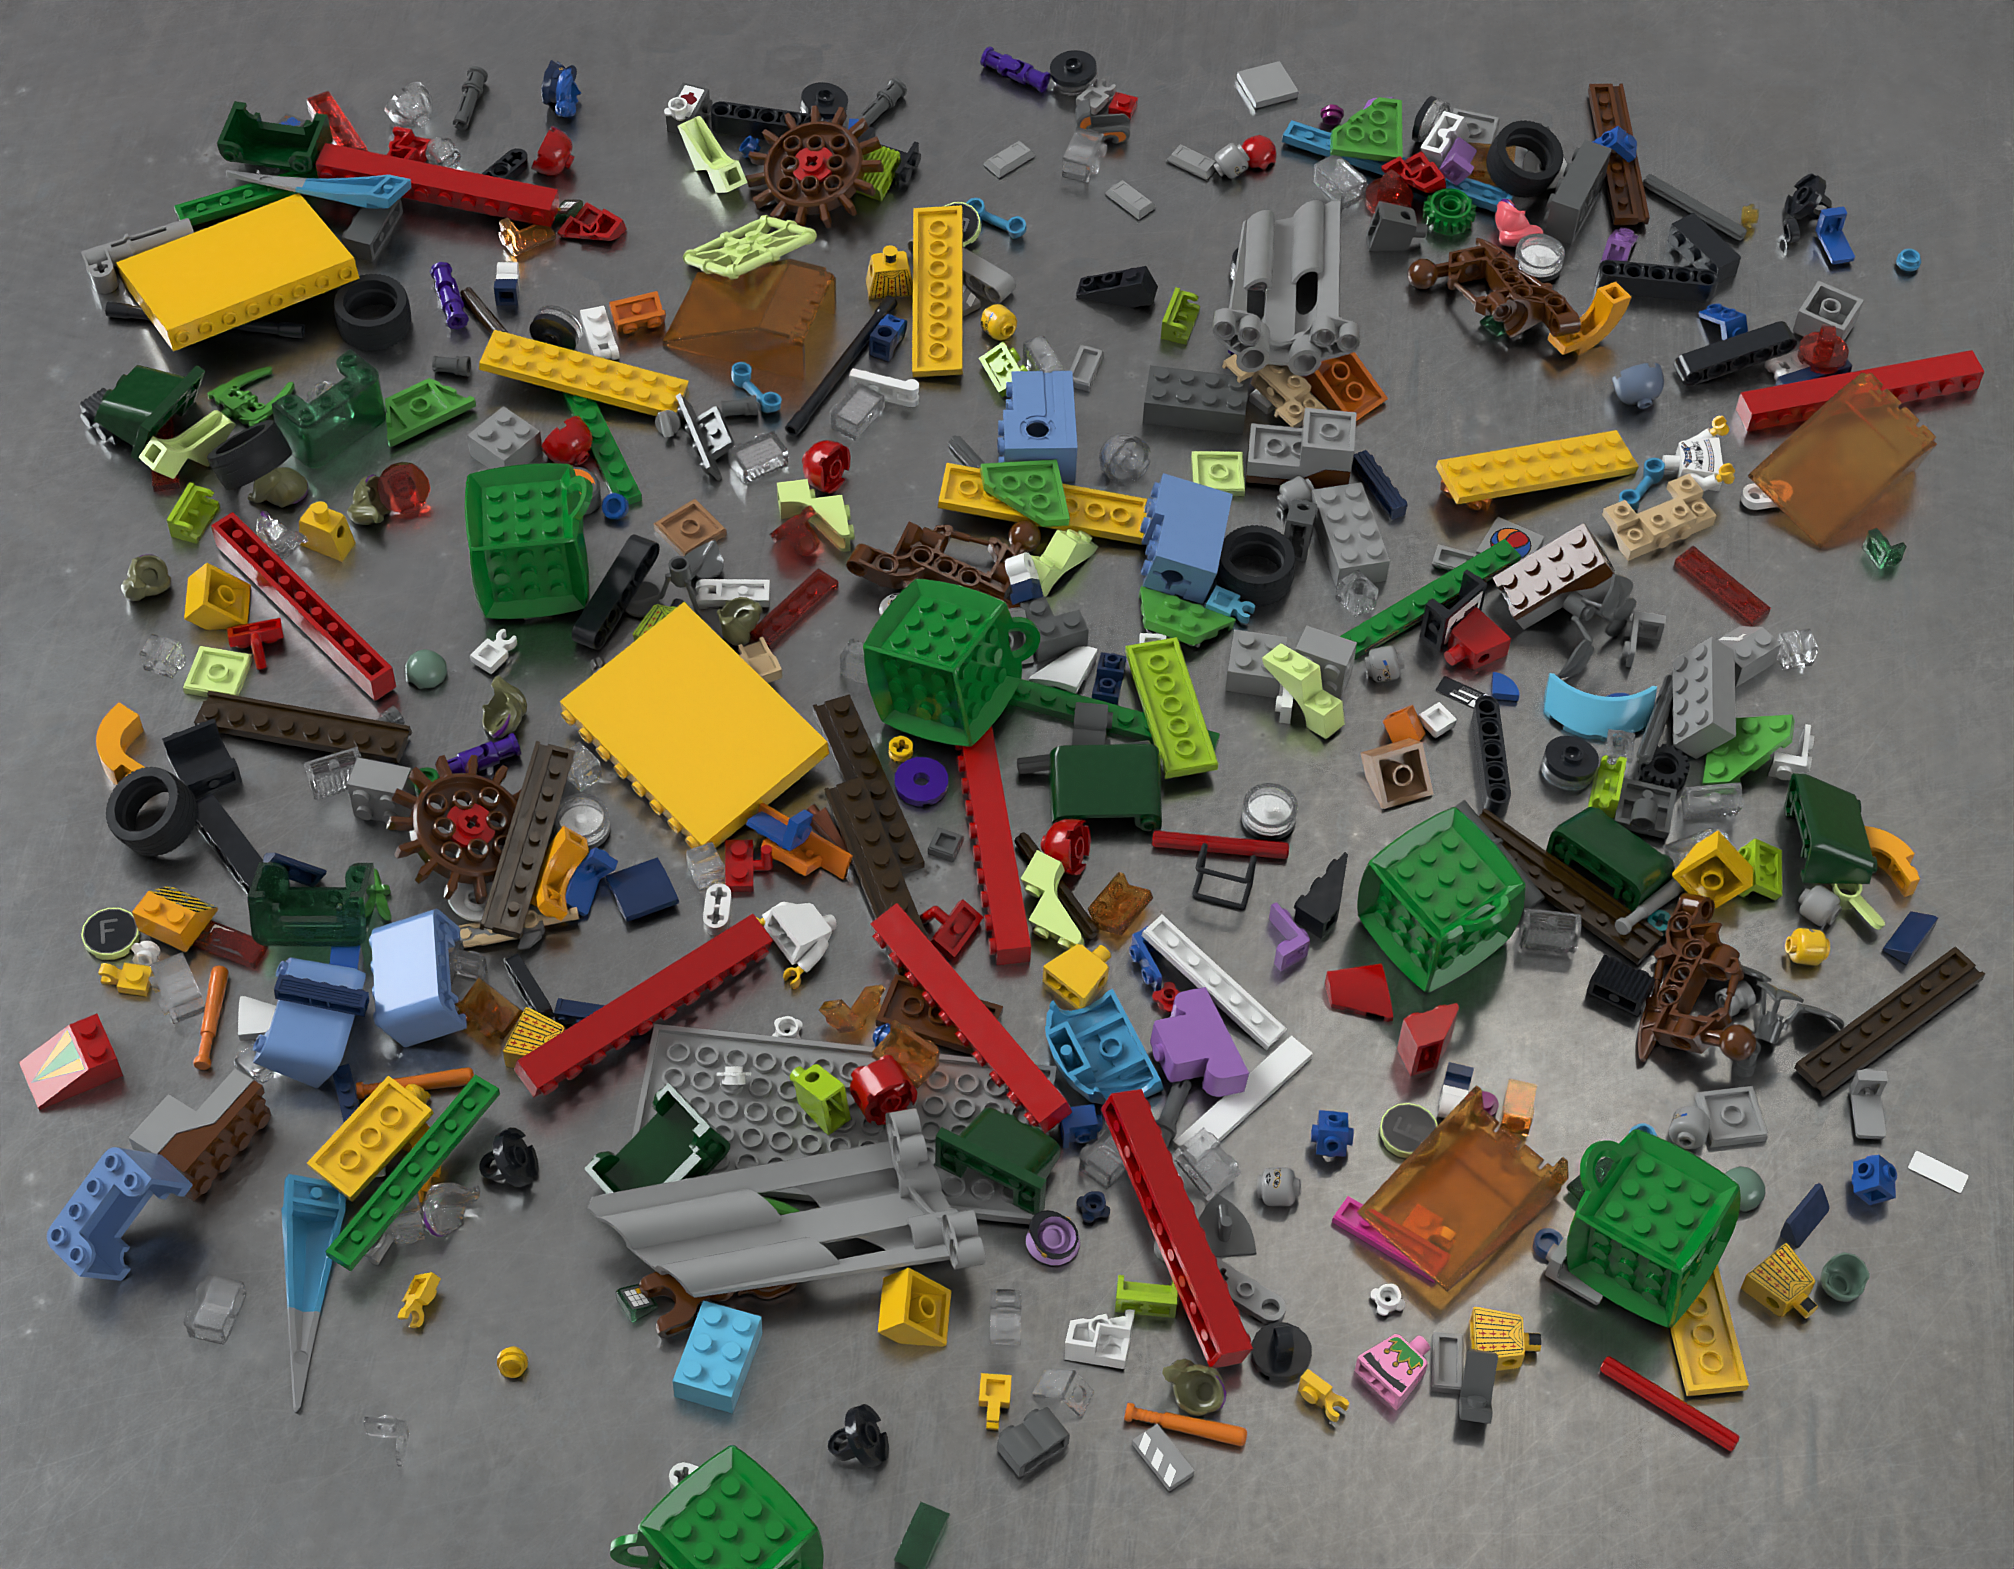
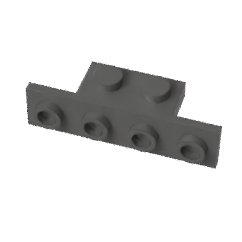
(709, 433)

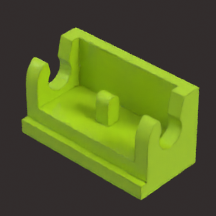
(1180, 317)
(192, 513)
(1607, 785)
(1146, 1298)

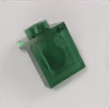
(1881, 551)

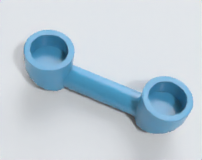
(1015, 226)
(741, 377)
(1652, 474)

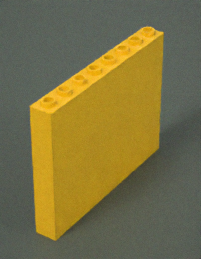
(237, 271)
(693, 728)

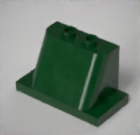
(145, 403)
(1004, 1152)

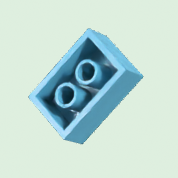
(717, 1356)

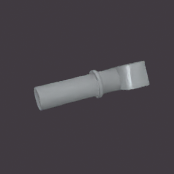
(106, 255)

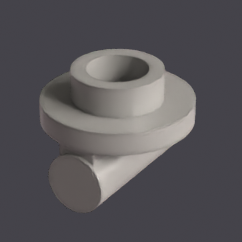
(667, 422)
(379, 1249)

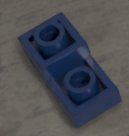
(1109, 677)

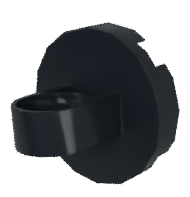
(1807, 196)
(513, 1158)
(1281, 1351)
(863, 1438)

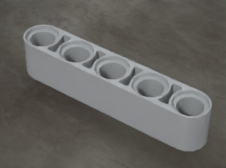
(983, 277)

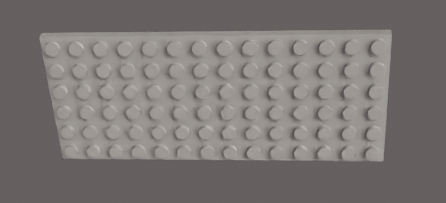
(770, 1126)

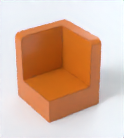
(1404, 725)

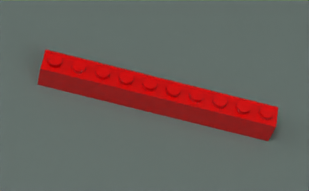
(446, 185)
(1904, 380)
(304, 606)
(994, 852)
(642, 1006)
(971, 1019)
(1176, 1229)

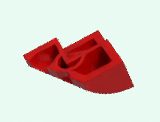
(407, 145)
(1418, 172)
(593, 224)
(1360, 990)

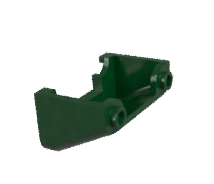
(272, 145)
(1106, 783)
(1830, 832)
(1612, 855)
(667, 1149)

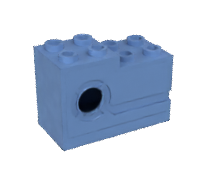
(1040, 420)
(1183, 537)

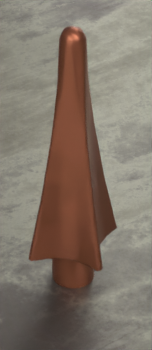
(824, 825)

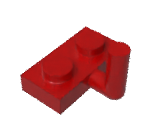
(253, 634)
(741, 866)
(955, 927)

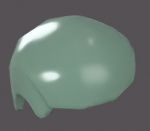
(425, 669)
(1751, 1187)
(1844, 1277)

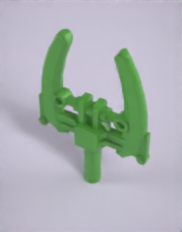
(238, 406)

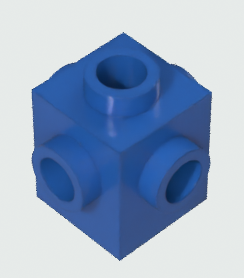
(1332, 1133)
(1874, 1179)

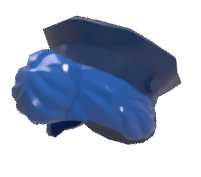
(560, 88)

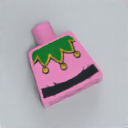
(1394, 1367)

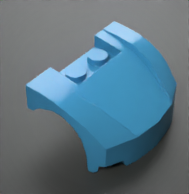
(1100, 1050)

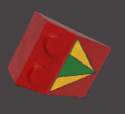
(71, 1063)

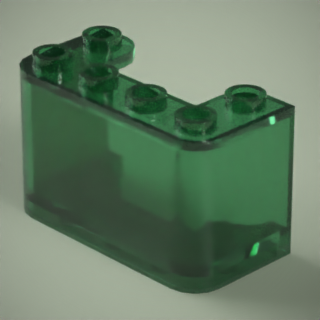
(336, 417)
(311, 914)

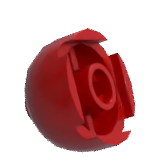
(554, 153)
(570, 443)
(825, 465)
(1068, 843)

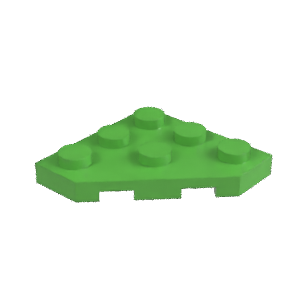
(1371, 132)
(1029, 488)
(1750, 749)

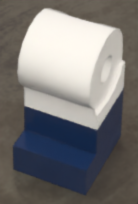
(507, 281)
(1023, 578)
(1454, 1088)

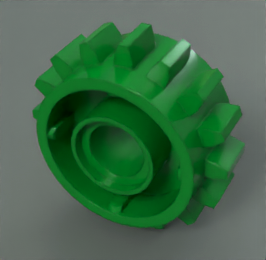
(1449, 211)

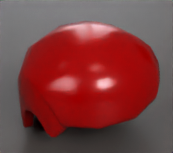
(1260, 151)

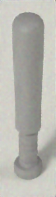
(1649, 906)

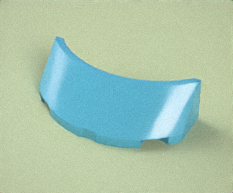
(1593, 715)

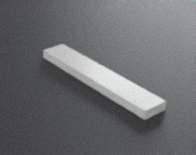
(1221, 987)
(1260, 1086)

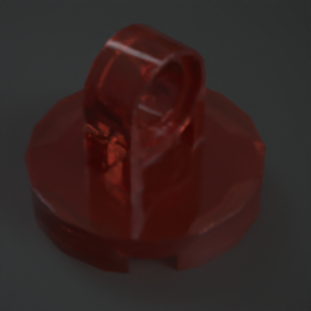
(1389, 190)
(1823, 350)
(403, 488)
(795, 529)

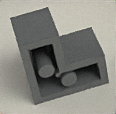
(1057, 632)

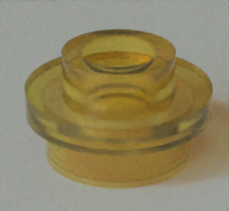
(1749, 215)

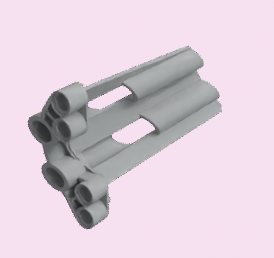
(1279, 255)
(728, 1238)

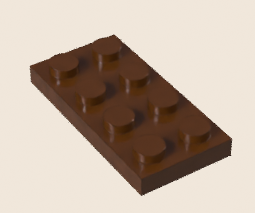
(908, 1007)

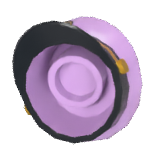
(1052, 1238)

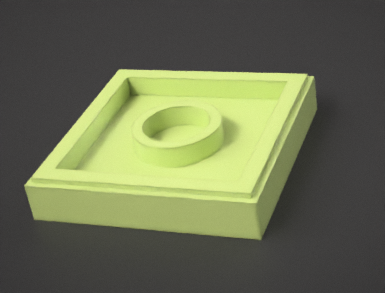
(1219, 470)
(217, 672)

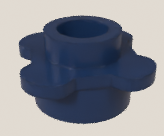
(1093, 1198)

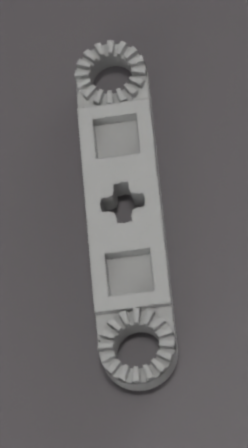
(1246, 1293)

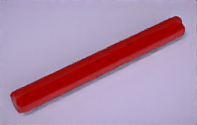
(1221, 844)
(1669, 1403)

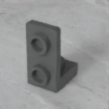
(1478, 1386)

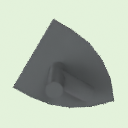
(1226, 1229)

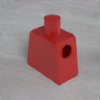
(1476, 641)

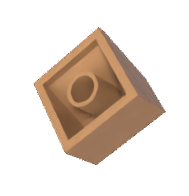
(1397, 772)

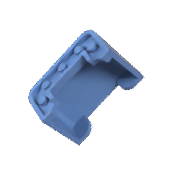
(307, 1039)

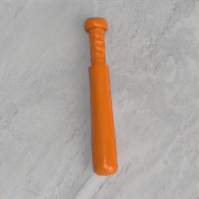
(213, 1006)
(427, 1081)
(1199, 1427)

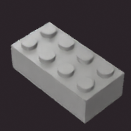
(1349, 533)
(1704, 698)

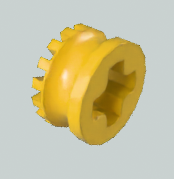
(906, 753)

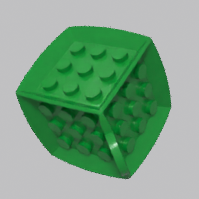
(528, 539)
(945, 661)
(1440, 899)
(1650, 1225)
(725, 1518)

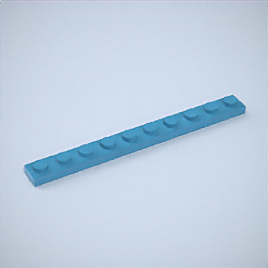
(1318, 141)

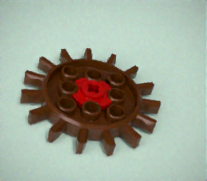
(814, 167)
(466, 825)

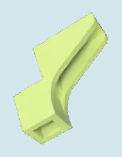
(708, 155)
(195, 443)
(830, 516)
(1062, 554)
(1303, 681)
(1049, 916)

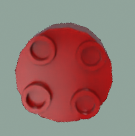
(882, 1089)

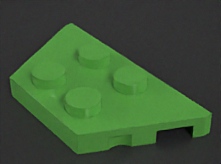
(422, 408)
(1180, 618)

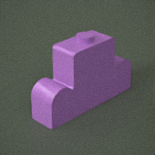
(1198, 1045)

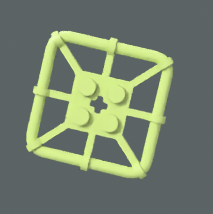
(751, 251)

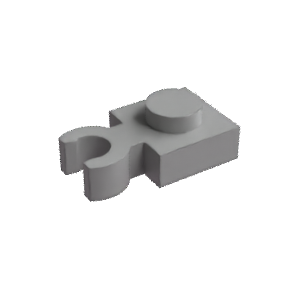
(1098, 96)

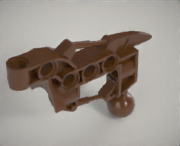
(1512, 297)
(929, 547)
(1695, 956)

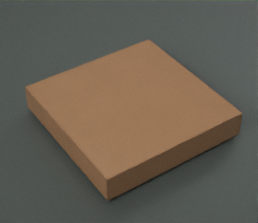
(689, 528)

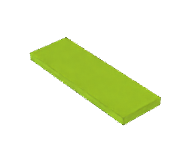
(1171, 707)

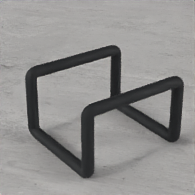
(1200, 868)

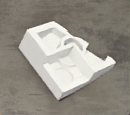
(1068, 670)
(253, 1018)
(1100, 1340)

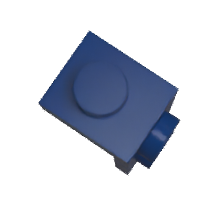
(1620, 142)
(1832, 237)
(1731, 321)
(784, 835)
(586, 879)
(1140, 953)

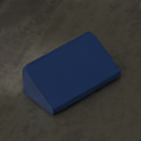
(297, 870)
(1910, 936)
(1806, 1216)

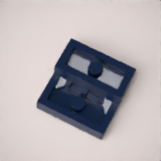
(642, 889)

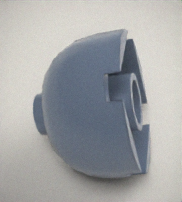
(1639, 385)

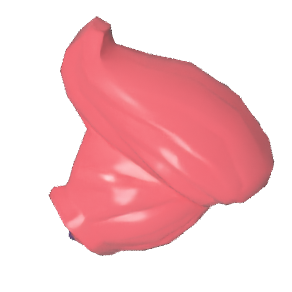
(1513, 224)

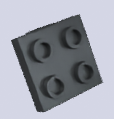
(1645, 808)

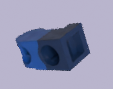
(886, 337)

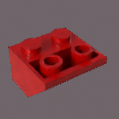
(1426, 1038)

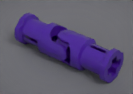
(1015, 69)
(449, 295)
(487, 754)

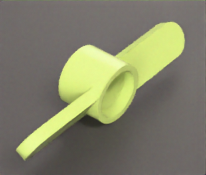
(1858, 902)

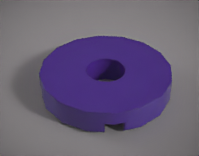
(921, 769)

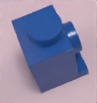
(1080, 1125)

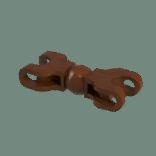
(687, 1307)

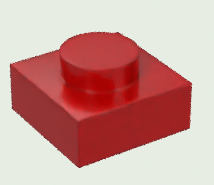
(1123, 104)

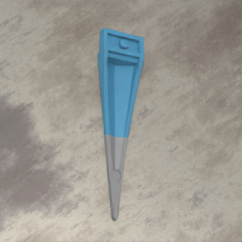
(365, 192)
(310, 1225)

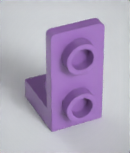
(1457, 162)
(1619, 245)
(1297, 941)

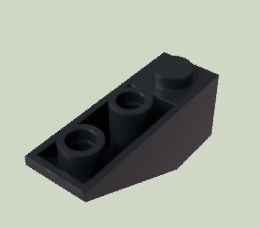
(1123, 288)
(1321, 905)

